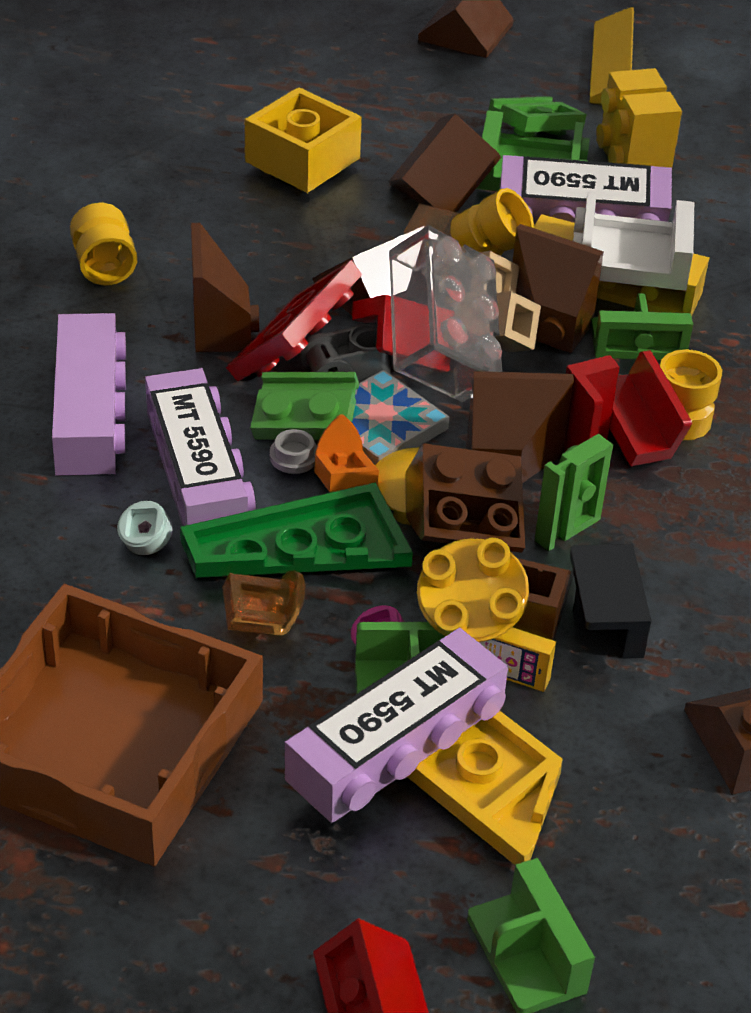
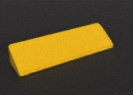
(610, 49)

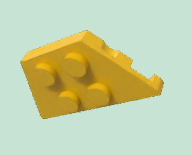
(495, 784)

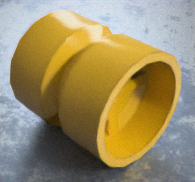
(492, 222)
(103, 244)
(696, 383)

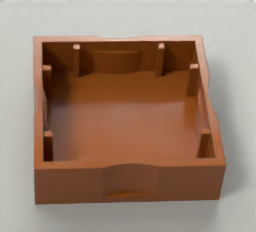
(118, 721)

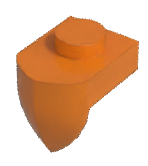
(341, 457)

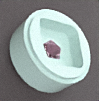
(144, 527)

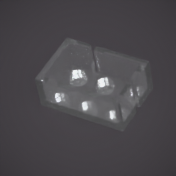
(443, 312)

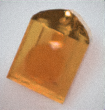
(263, 602)

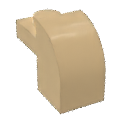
(517, 314)

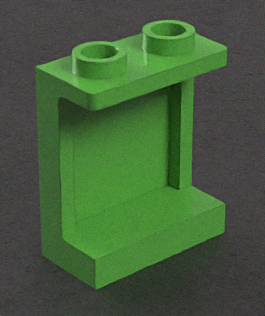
(528, 146)

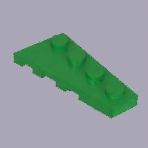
(305, 535)

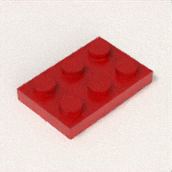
(300, 316)

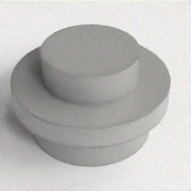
(293, 452)

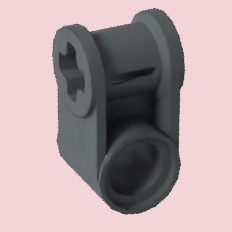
(347, 351)

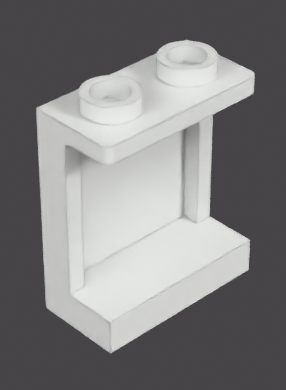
(639, 249)

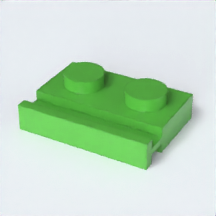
(537, 114)
(302, 402)
(573, 491)

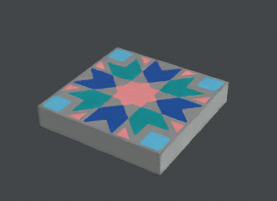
(393, 416)

